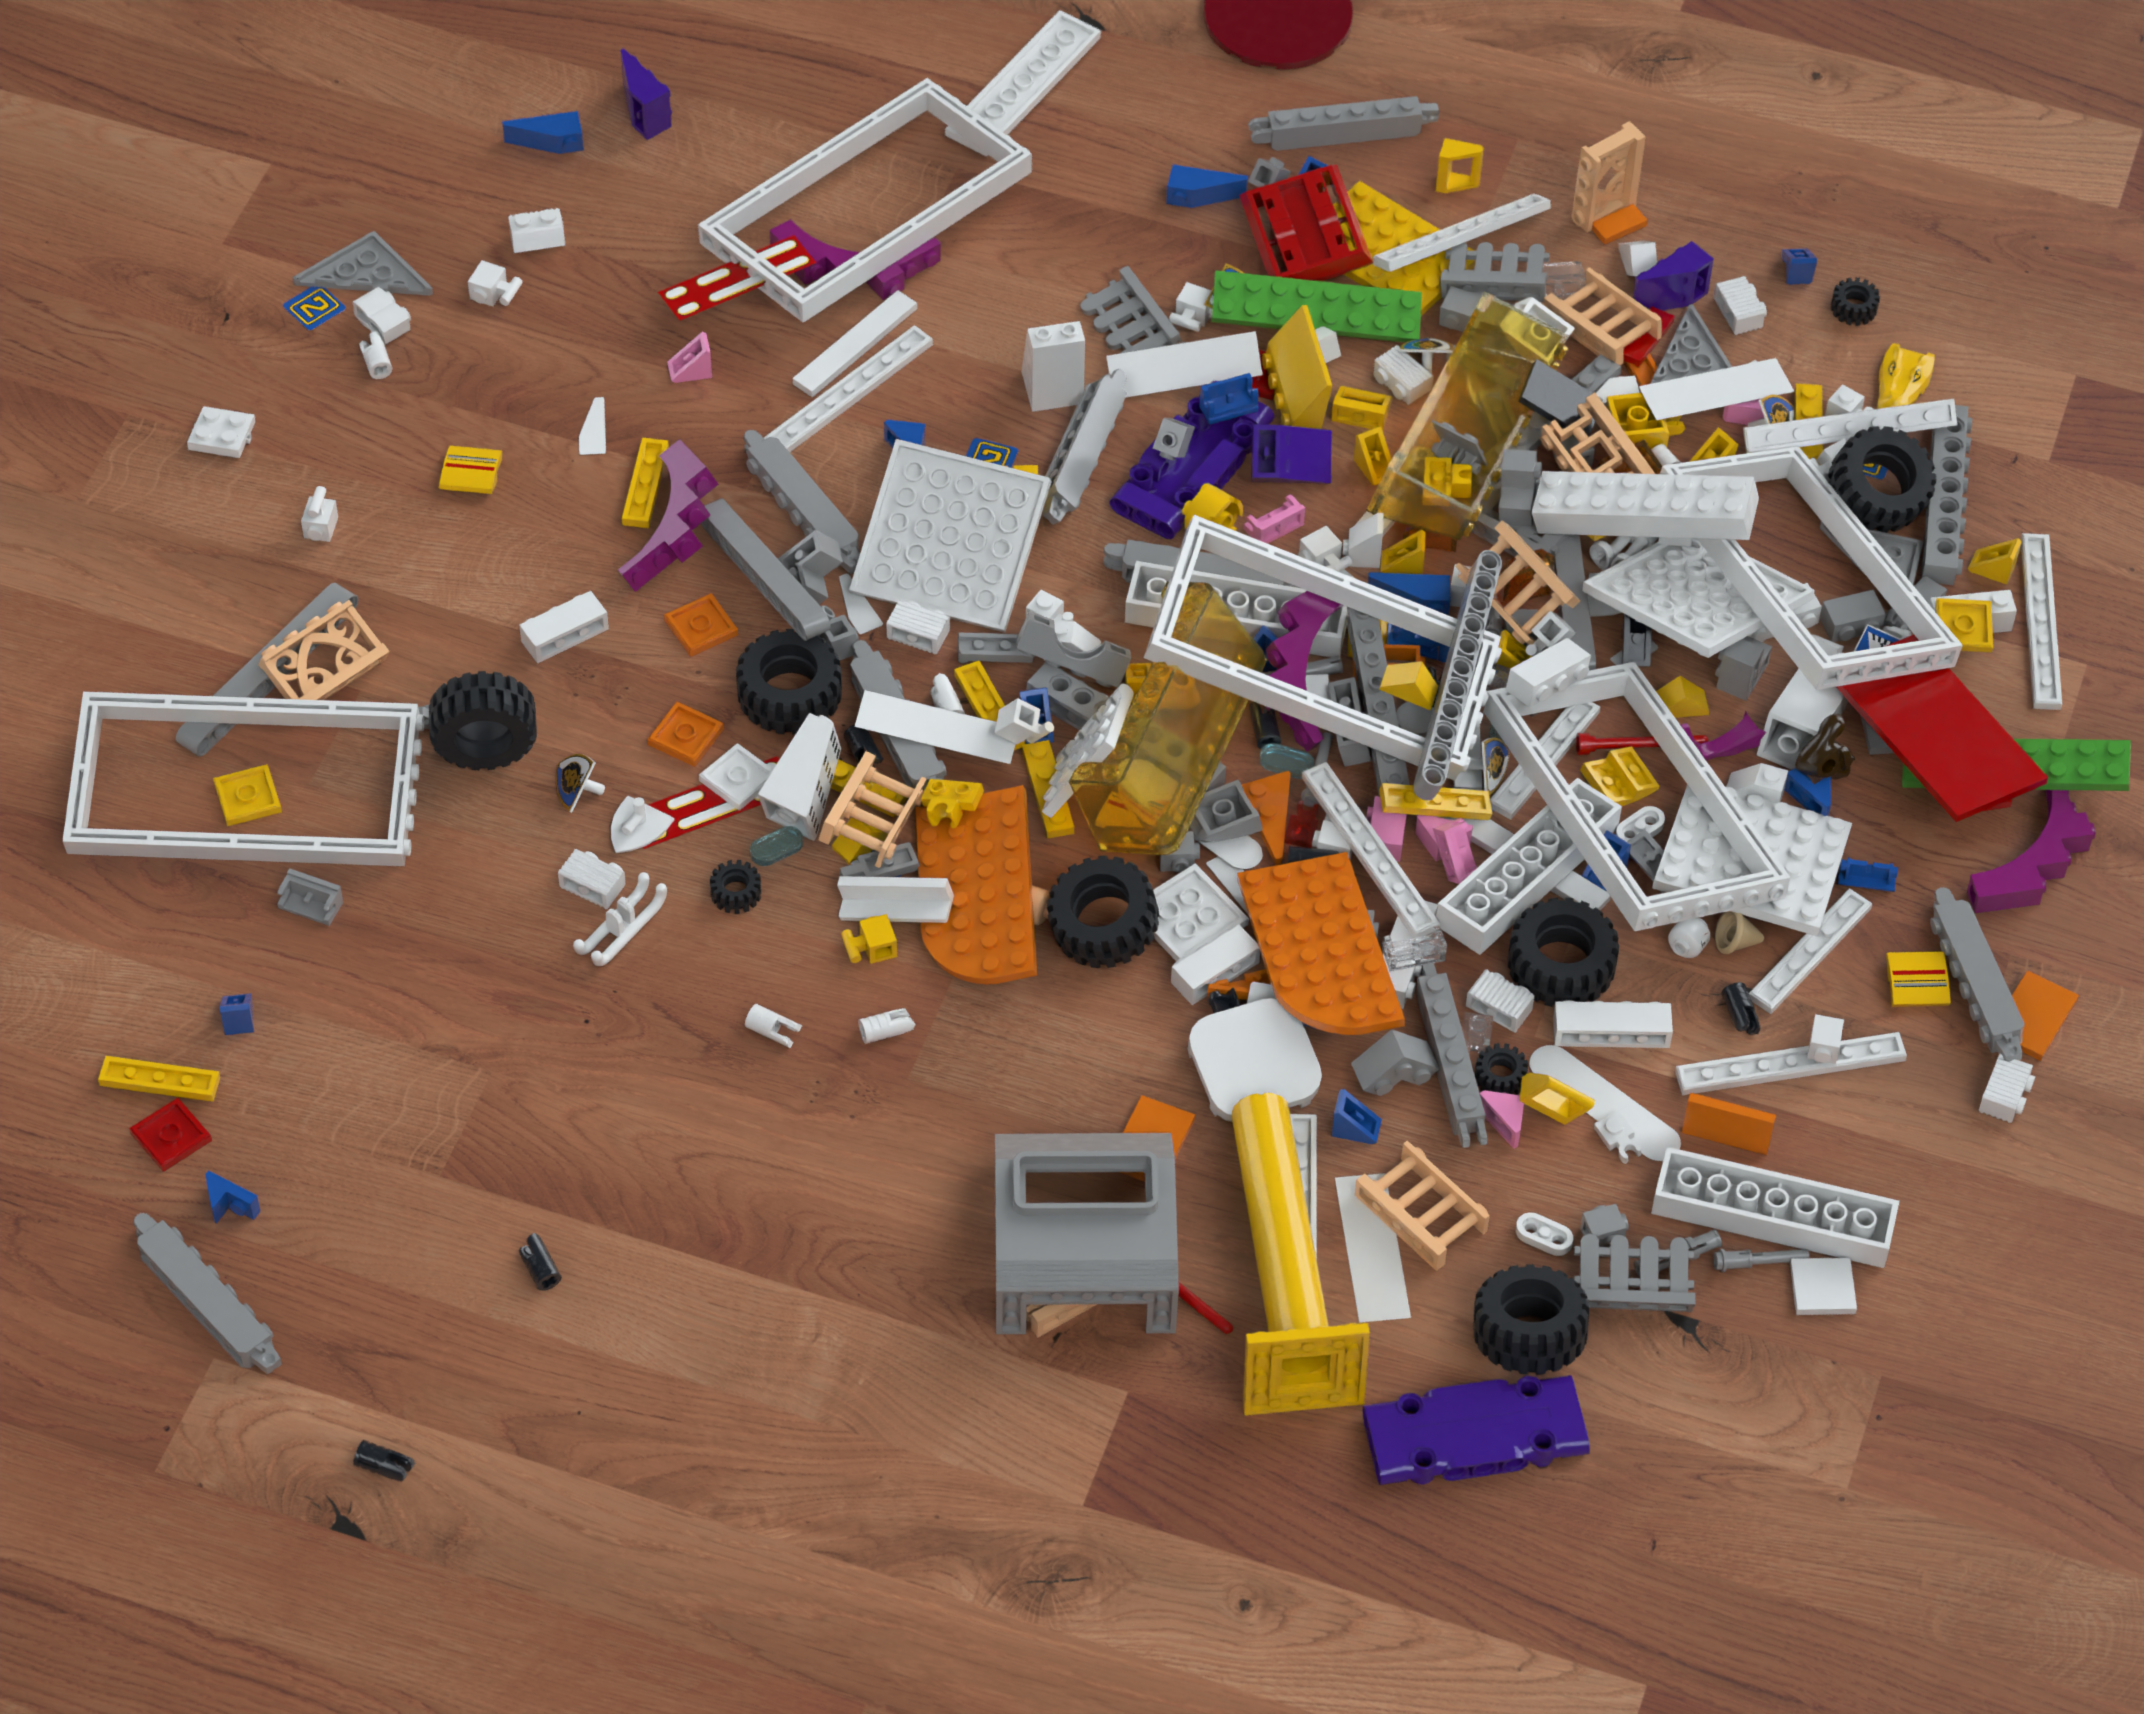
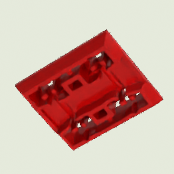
(1307, 226)

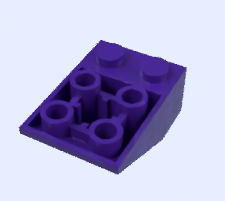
(645, 97)
(1676, 279)
(1291, 454)

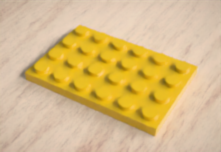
(1387, 227)

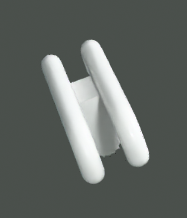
(622, 922)

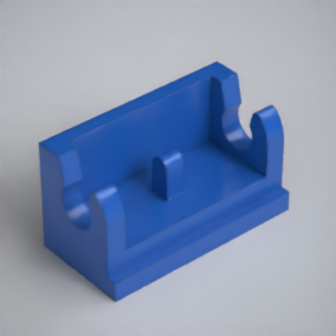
(1228, 398)

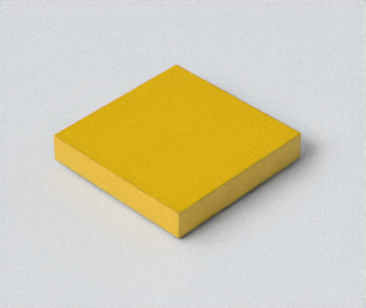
(1968, 621)
(247, 795)

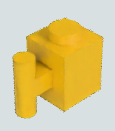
(875, 939)

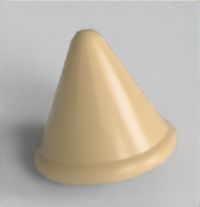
(1735, 933)

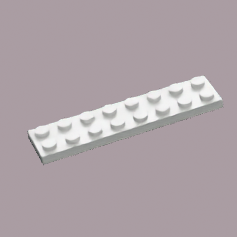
(1031, 74)

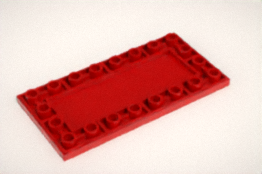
(1946, 739)

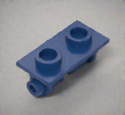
(1400, 636)
(1864, 875)

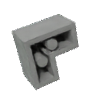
(1519, 486)
(811, 561)
(1742, 666)
(1392, 1060)

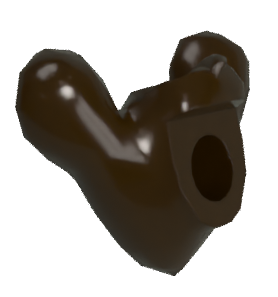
(1824, 755)

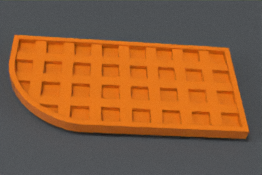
(990, 875)
(1321, 945)

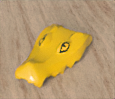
(1903, 376)

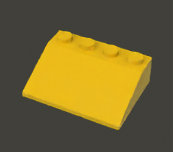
(1298, 372)

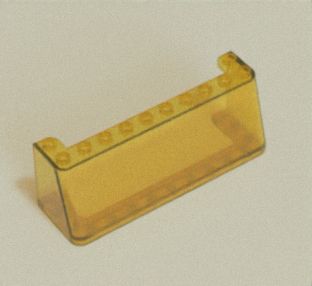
(1476, 397)
(1169, 738)

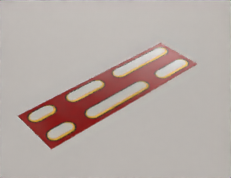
(732, 279)
(698, 808)

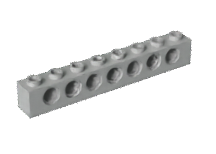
(1944, 509)
(1370, 666)
(1077, 702)

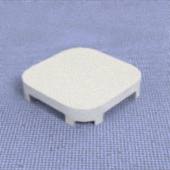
(1251, 1053)

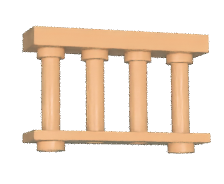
(1597, 337)
(1543, 576)
(857, 790)
(1412, 1229)

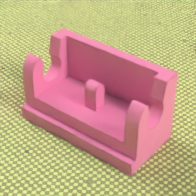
(1276, 522)
(1455, 850)

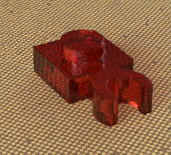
(1302, 827)

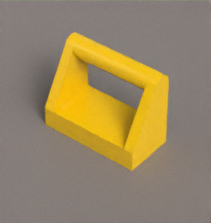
(1456, 150)
(1358, 412)
(1553, 1098)

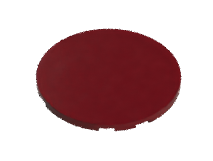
(1279, 31)

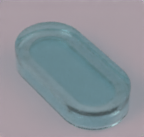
(1283, 758)
(776, 846)

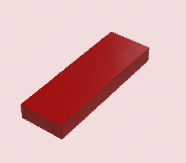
(1637, 351)

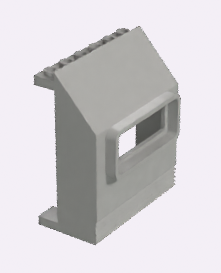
(1086, 1248)

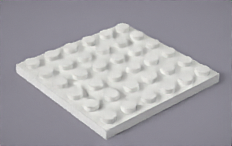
(950, 534)
(1687, 595)
(1801, 840)

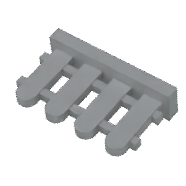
(1503, 284)
(1140, 302)
(1489, 519)
(1648, 1295)

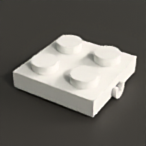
(221, 432)

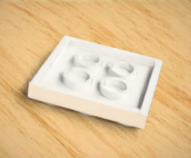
(1193, 912)

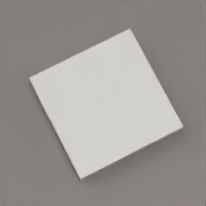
(736, 776)
(1823, 1286)

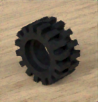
(1855, 312)
(735, 873)
(1500, 1057)

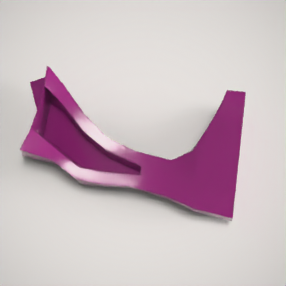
(1740, 738)

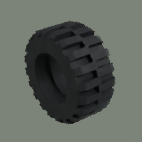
(1898, 455)
(780, 655)
(482, 720)
(1094, 881)
(1571, 924)
(1531, 1344)

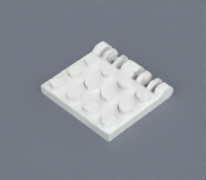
(1090, 745)

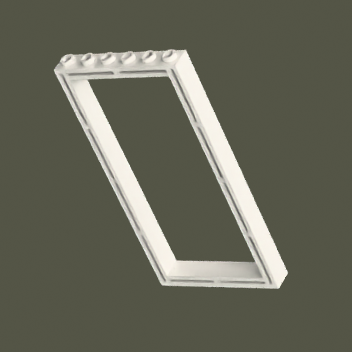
(719, 229)
(1936, 643)
(1291, 699)
(247, 847)
(1768, 877)

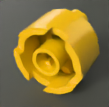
(1214, 506)

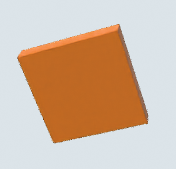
(701, 625)
(685, 734)

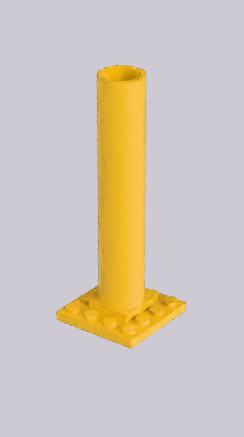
(1301, 1357)

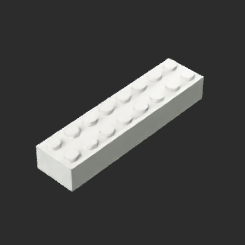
(1645, 505)
(1250, 601)
(1520, 873)
(1775, 1207)

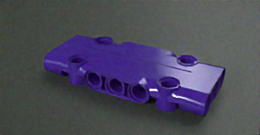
(1162, 486)
(1475, 1429)

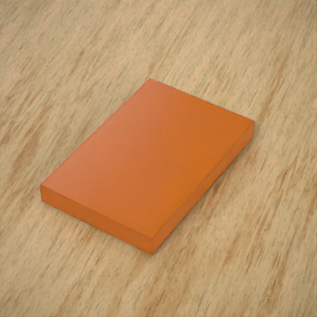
(2044, 1010)
(1158, 1117)
(1728, 1123)

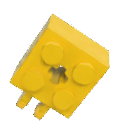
(1638, 421)

